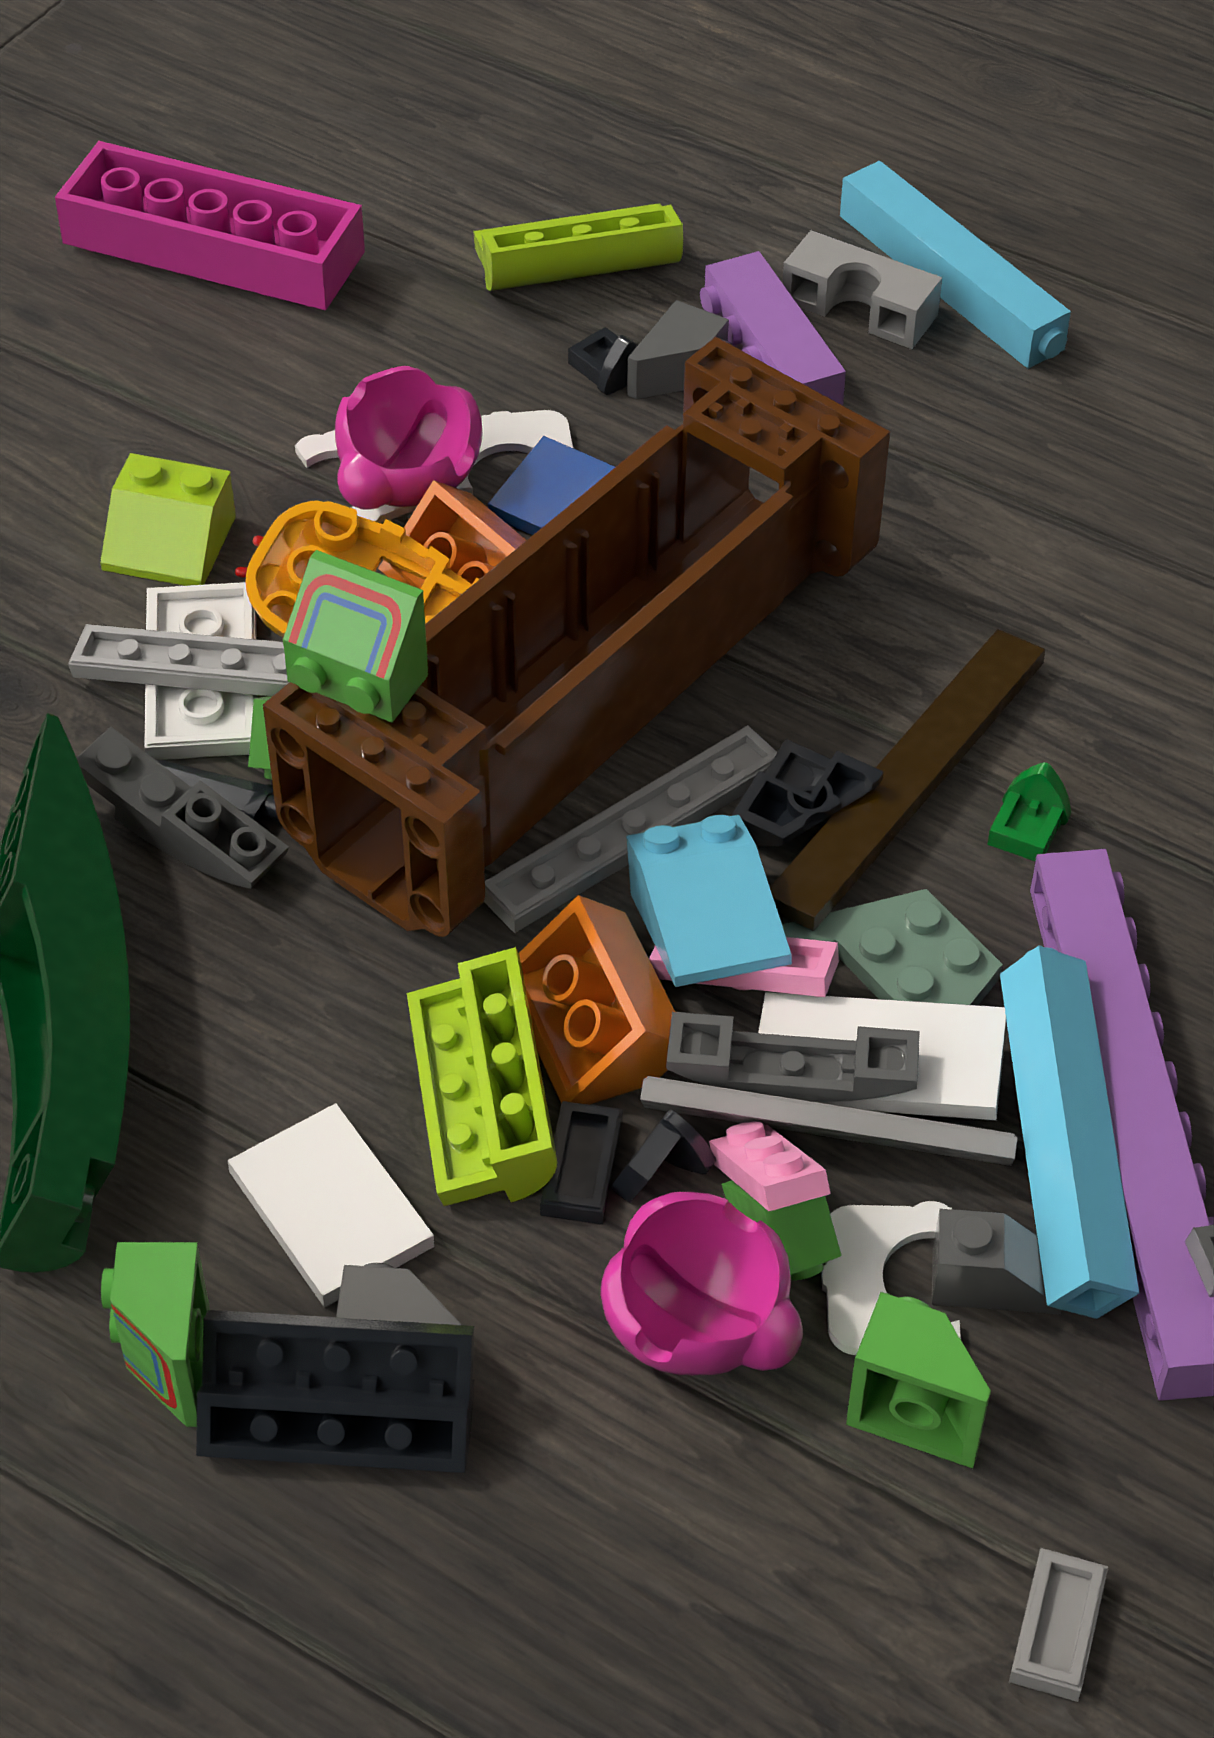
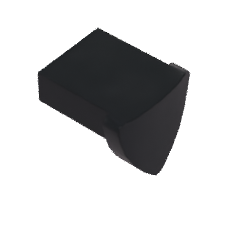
(603, 359)
(669, 1141)

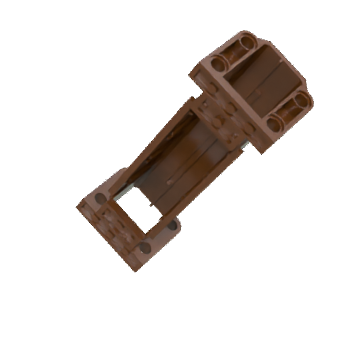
(579, 640)

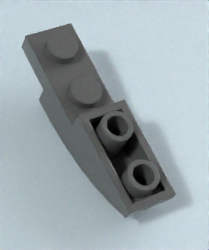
(179, 819)

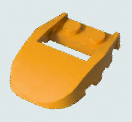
(335, 529)

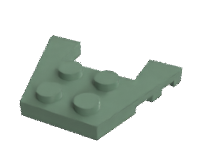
(909, 950)

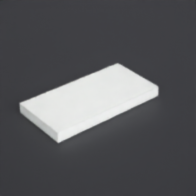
(199, 721)
(957, 1047)

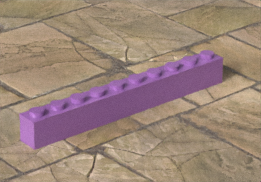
(1163, 1191)

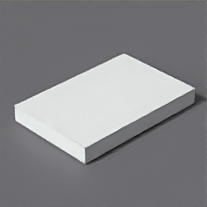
(329, 1201)

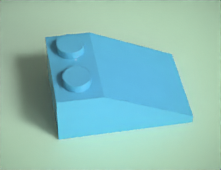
(706, 900)

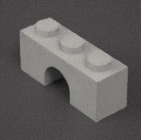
(832, 271)

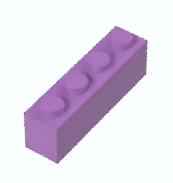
(770, 323)

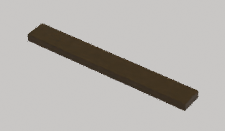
(911, 774)

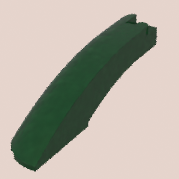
(60, 1008)

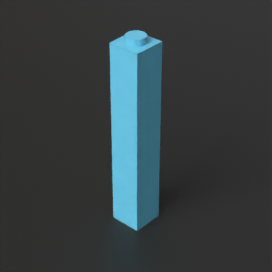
(973, 275)
(1068, 1134)

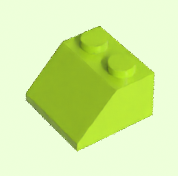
(167, 520)

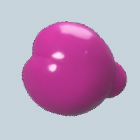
(402, 435)
(701, 1289)

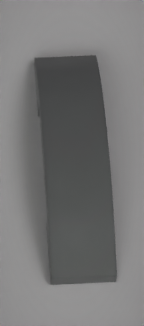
(793, 1067)

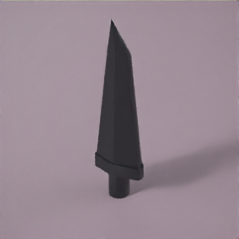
(248, 796)

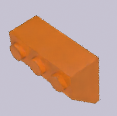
(460, 530)
(595, 1004)

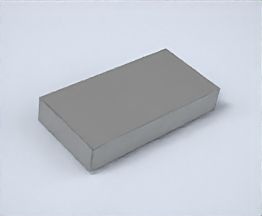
(1058, 1624)

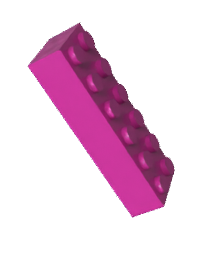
(211, 224)

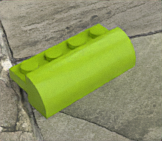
(579, 246)
(482, 1082)

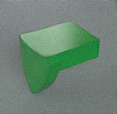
(1031, 813)

